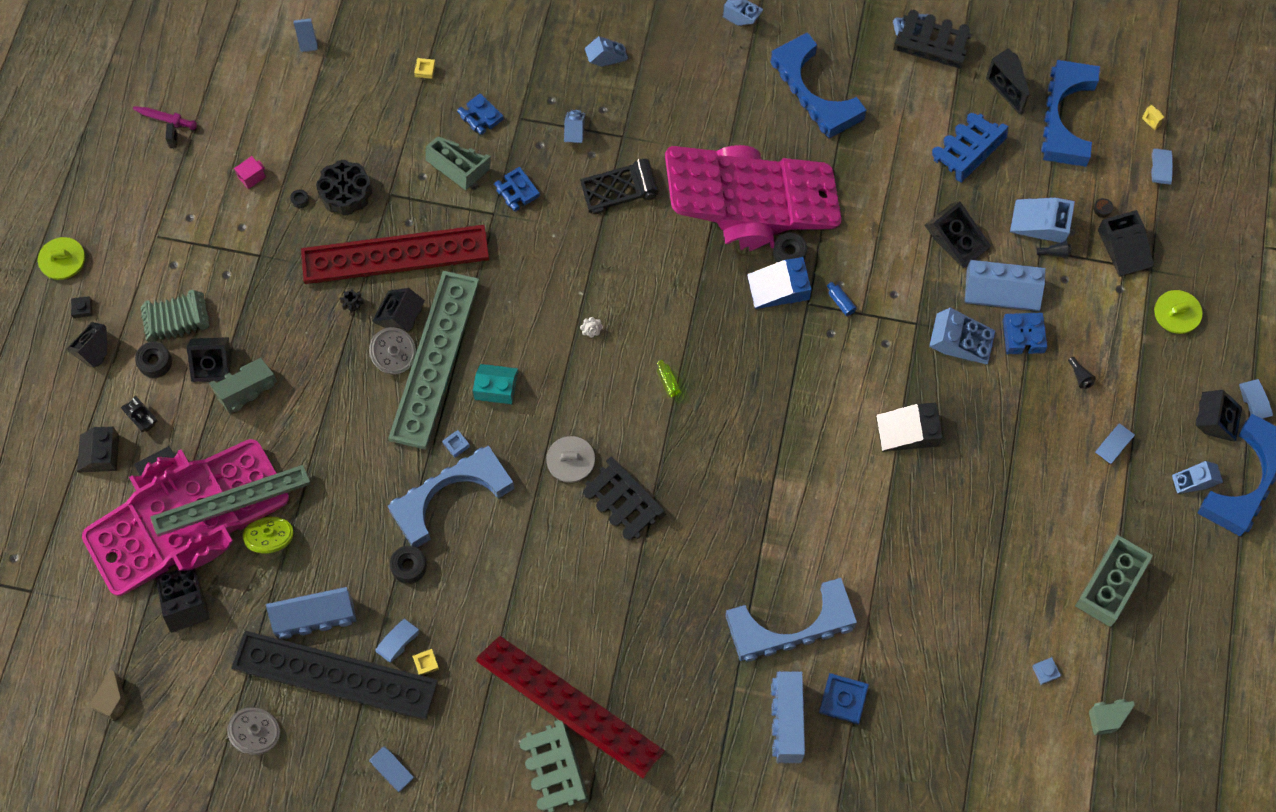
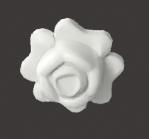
(591, 327)

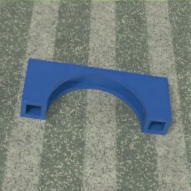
(830, 115)
(1059, 143)
(1237, 512)

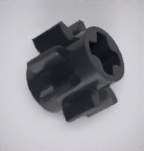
(351, 300)

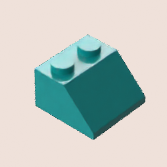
(495, 384)

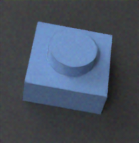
(456, 443)
(1046, 671)

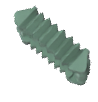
(175, 316)

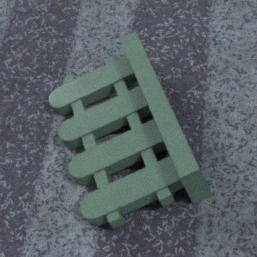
(562, 775)

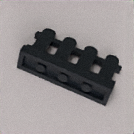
(922, 45)
(633, 502)

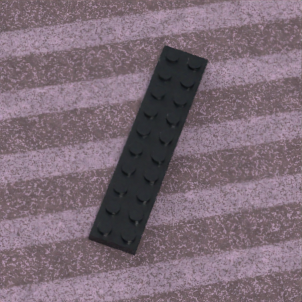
(335, 675)

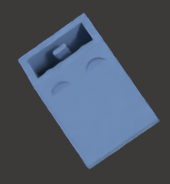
(1043, 218)
(961, 336)

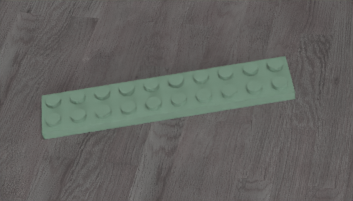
(434, 360)

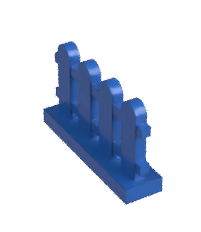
(974, 155)

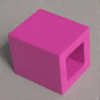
(250, 172)

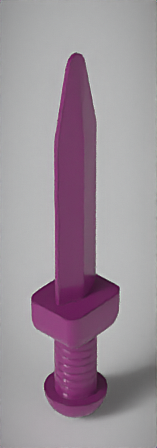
(176, 119)

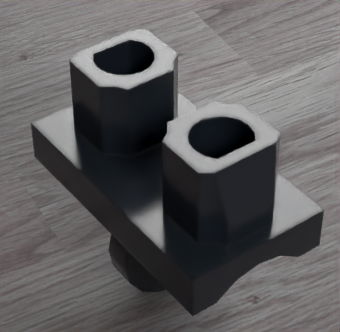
(139, 414)

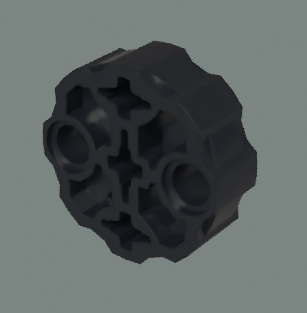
(353, 197)

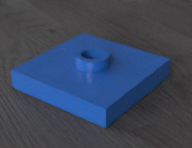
(843, 698)

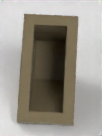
(110, 697)

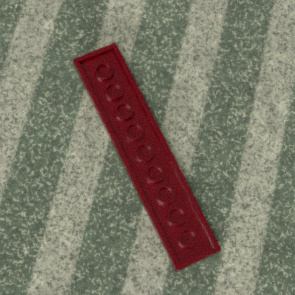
(394, 254)
(571, 706)

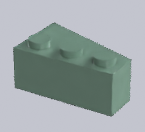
(456, 162)
(244, 385)

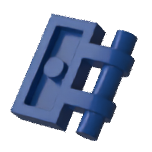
(484, 111)
(521, 186)

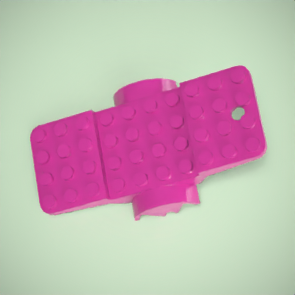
(751, 195)
(168, 486)

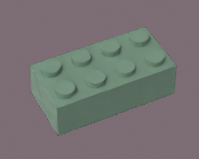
(1113, 580)

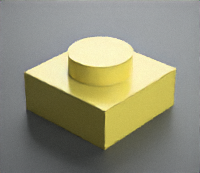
(424, 68)
(1153, 117)
(425, 662)

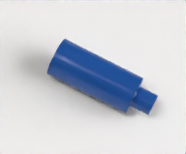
(841, 299)

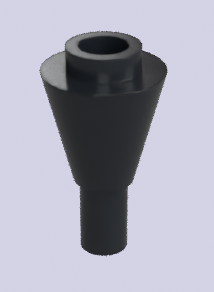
(1059, 250)
(1084, 377)

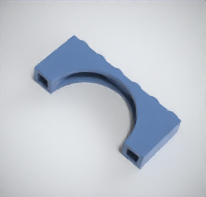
(479, 468)
(753, 640)

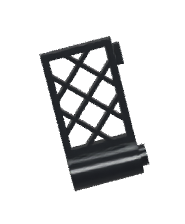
(643, 182)

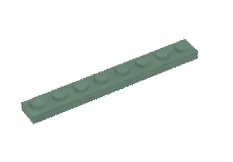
(229, 500)

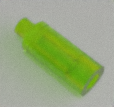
(667, 379)

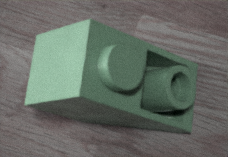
(1109, 717)

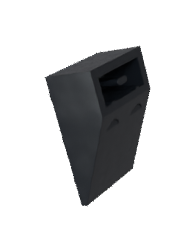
(1126, 243)
(182, 599)

